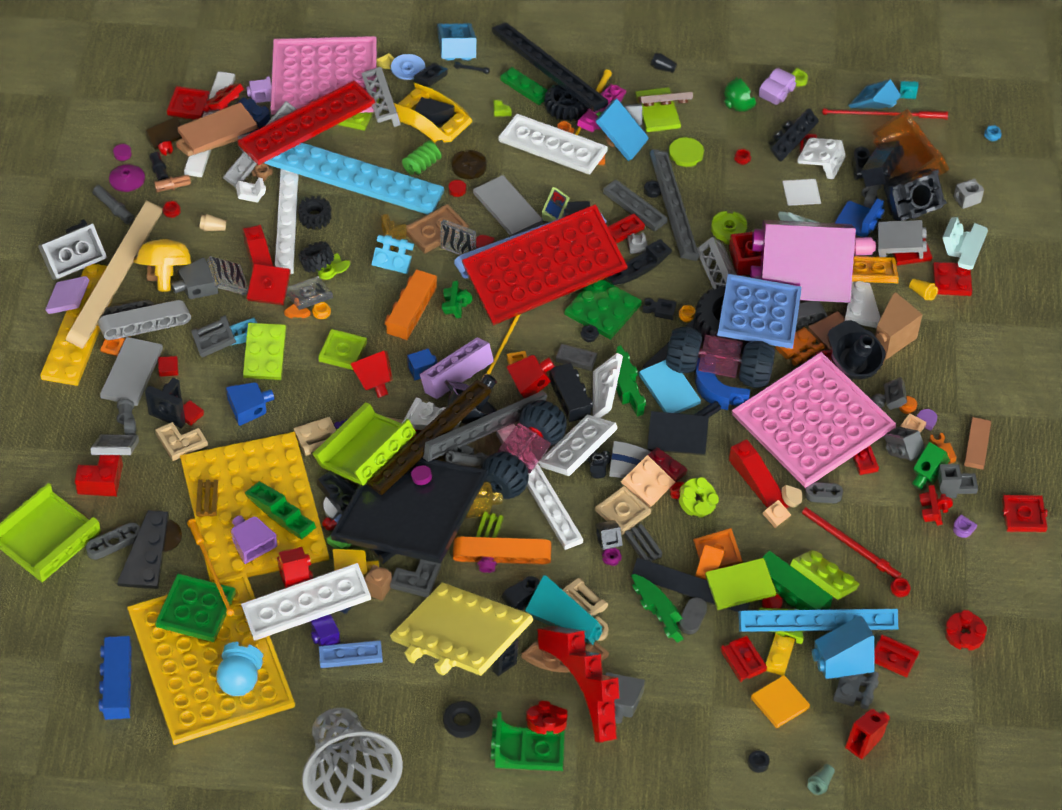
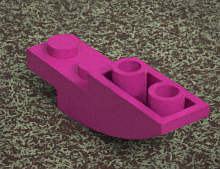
(588, 120)

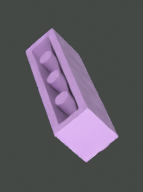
(457, 367)

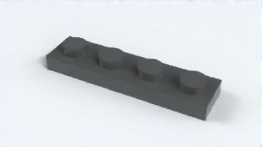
(635, 204)

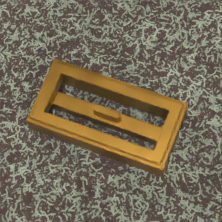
(207, 485)

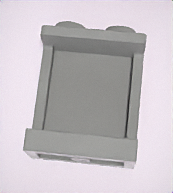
(901, 237)

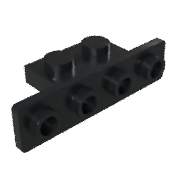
(791, 134)

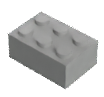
(72, 251)

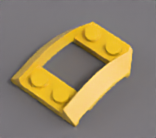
(448, 131)

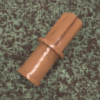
(172, 183)

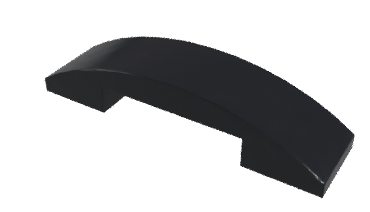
(643, 263)

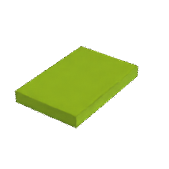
(658, 116)
(740, 584)

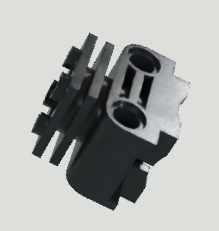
(914, 194)

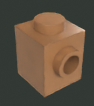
(378, 582)

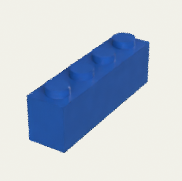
(116, 677)

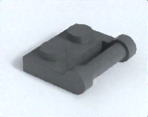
(214, 340)

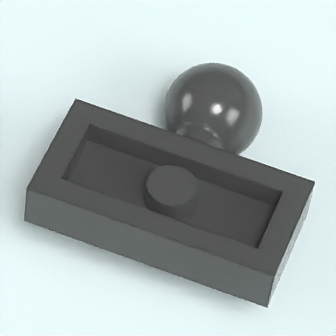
(894, 395)

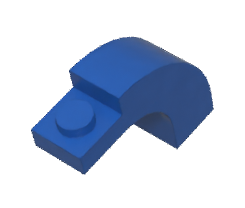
(713, 390)

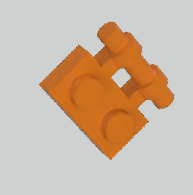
(802, 340)

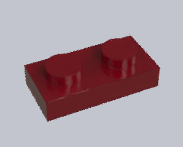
(668, 464)

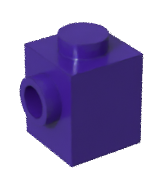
(325, 631)

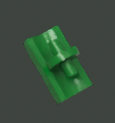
(458, 299)

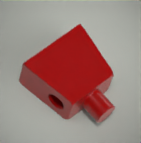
(374, 372)
(530, 374)
(871, 724)

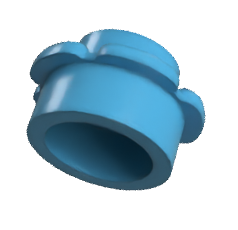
(992, 133)

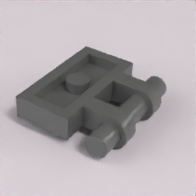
(849, 691)

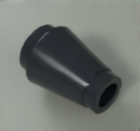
(663, 63)

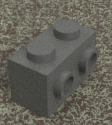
(904, 443)

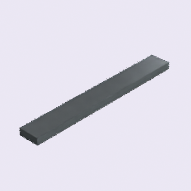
(674, 205)
(478, 428)

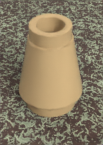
(212, 223)

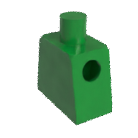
(930, 459)

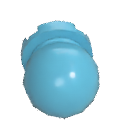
(239, 668)

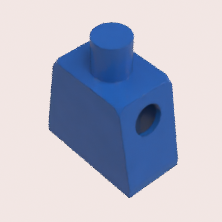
(248, 401)

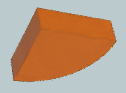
(293, 311)

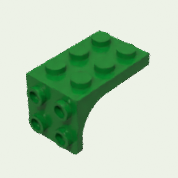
(525, 749)

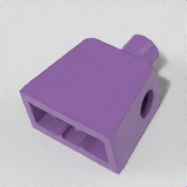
(252, 538)

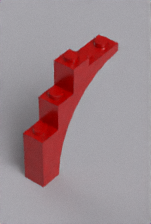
(586, 667)

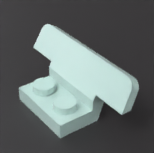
(964, 244)

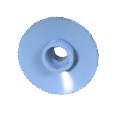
(407, 66)

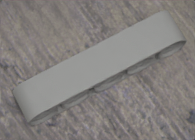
(144, 320)

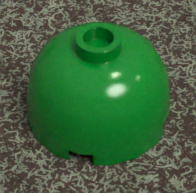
(738, 96)

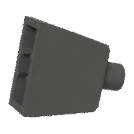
(195, 280)
(629, 696)

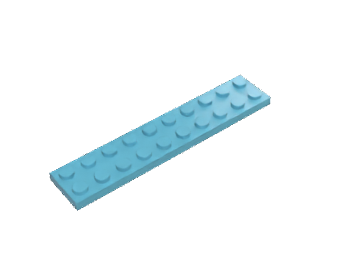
(360, 177)

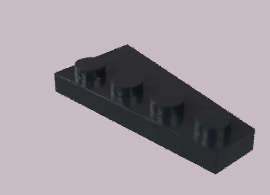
(146, 555)

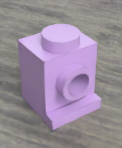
(260, 90)

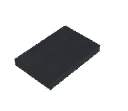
(678, 433)

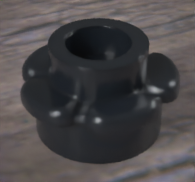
(589, 337)

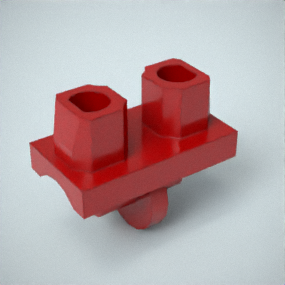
(938, 504)

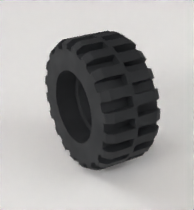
(706, 309)

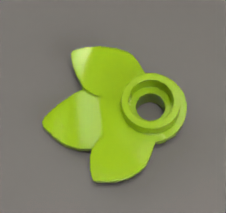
(336, 266)

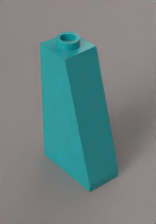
(557, 608)

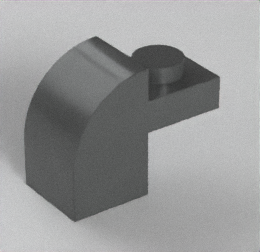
(954, 482)

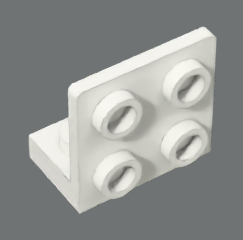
(823, 152)

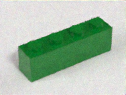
(795, 587)

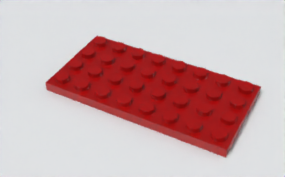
(544, 264)

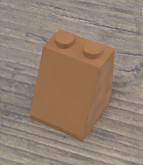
(898, 325)

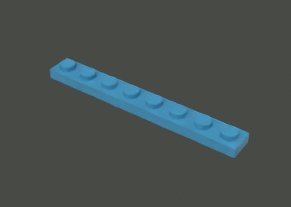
(814, 619)

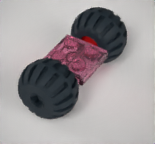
(720, 356)
(538, 429)

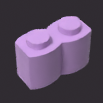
(777, 86)

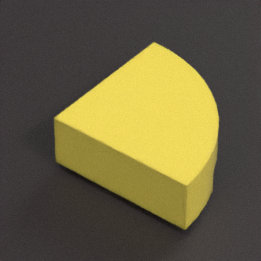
(385, 61)

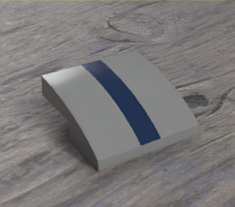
(625, 458)

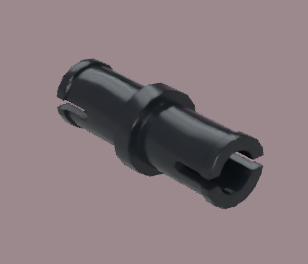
(158, 166)

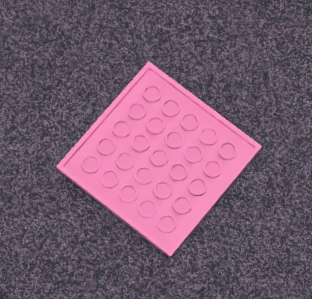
(317, 66)
(813, 419)

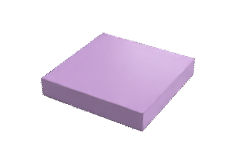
(67, 295)

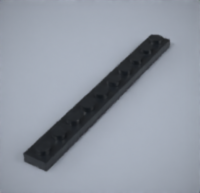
(550, 67)

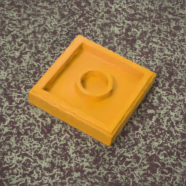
(780, 701)

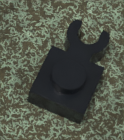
(662, 308)

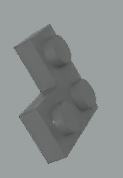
(416, 582)

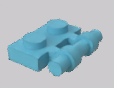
(392, 260)

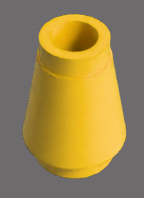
(924, 289)

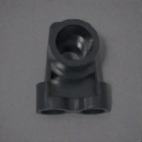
(598, 463)

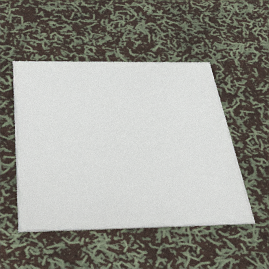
(801, 192)

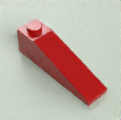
(256, 246)
(755, 473)

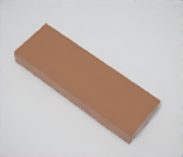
(977, 443)

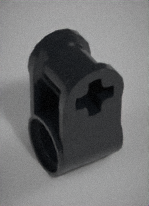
(860, 157)
(520, 594)

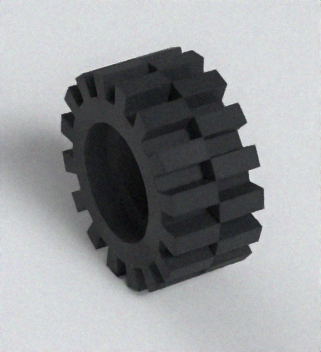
(314, 205)
(316, 256)

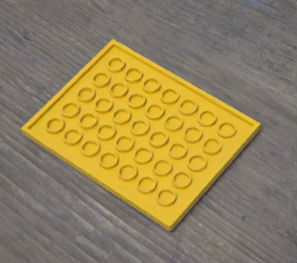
(237, 468)
(187, 667)

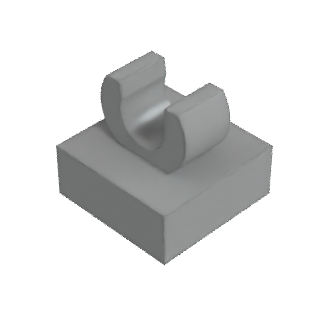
(637, 243)

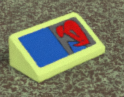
(555, 205)

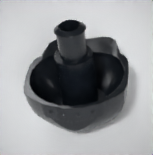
(855, 350)
(483, 408)

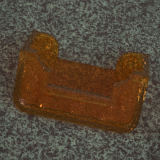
(918, 150)

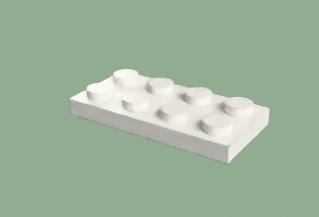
(578, 445)

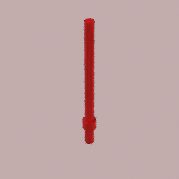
(881, 564)

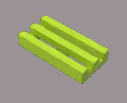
(491, 518)

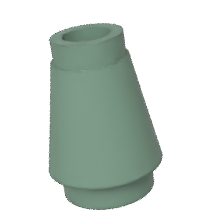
(819, 781)

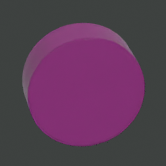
(122, 152)
(421, 475)

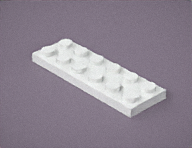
(553, 144)
(306, 601)

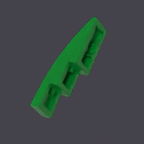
(281, 511)

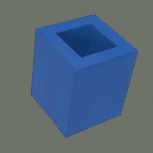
(420, 362)

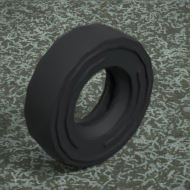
(464, 730)

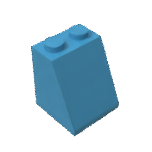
(846, 650)

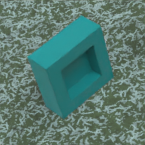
(908, 89)

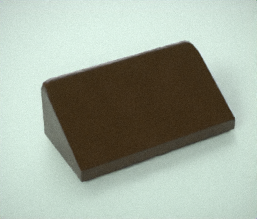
(164, 132)

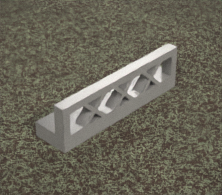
(380, 82)
(722, 261)

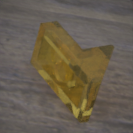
(397, 232)

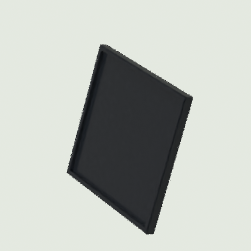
(410, 516)

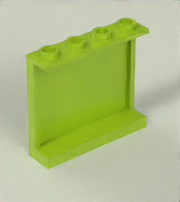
(363, 445)
(45, 533)

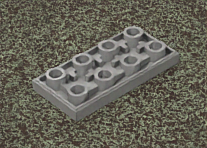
(507, 206)
(131, 370)

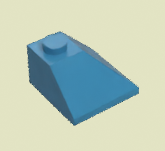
(877, 96)

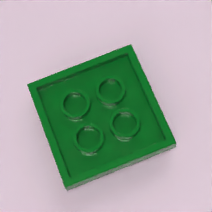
(603, 307)
(194, 608)

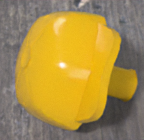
(163, 254)

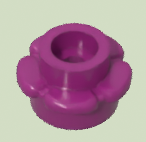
(611, 552)
(487, 565)

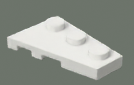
(862, 305)
(605, 384)
(423, 413)

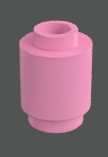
(864, 246)

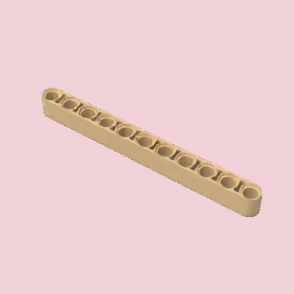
(113, 275)

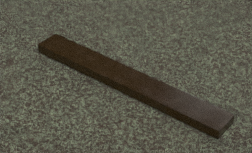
(439, 426)

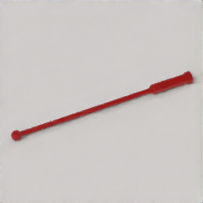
(921, 114)

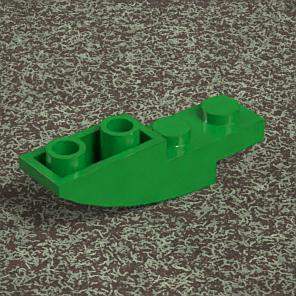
(626, 385)
(660, 605)

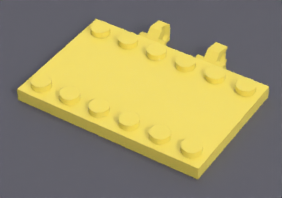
(460, 630)

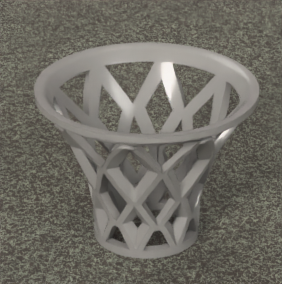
(357, 734)

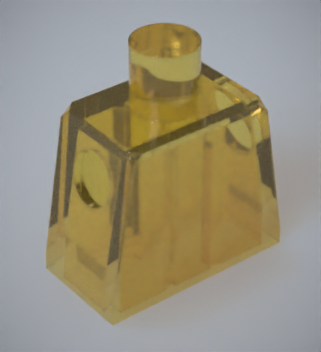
(484, 501)

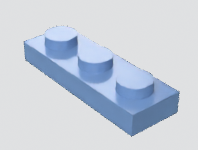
(350, 654)

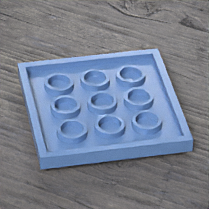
(759, 311)

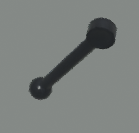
(458, 65)

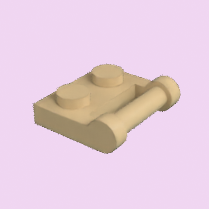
(313, 433)
(578, 585)

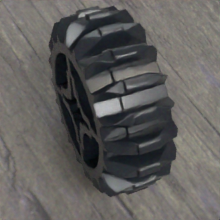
(566, 107)

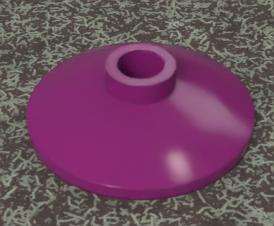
(127, 178)

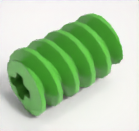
(421, 158)

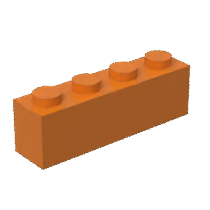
(411, 304)

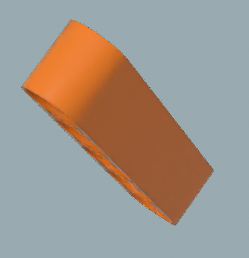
(502, 550)

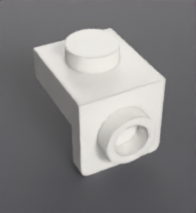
(251, 191)

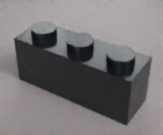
(570, 392)

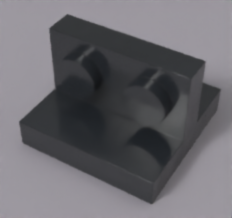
(166, 404)

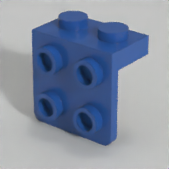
(861, 217)

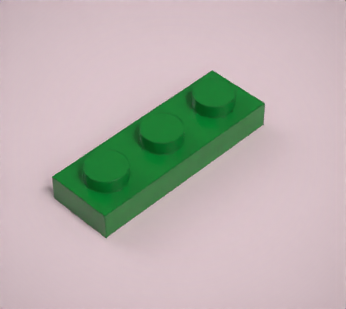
(524, 85)

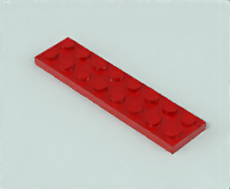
(306, 122)

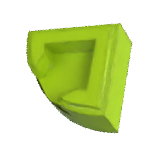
(501, 109)

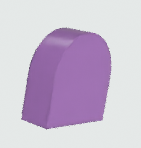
(929, 417)
(964, 527)

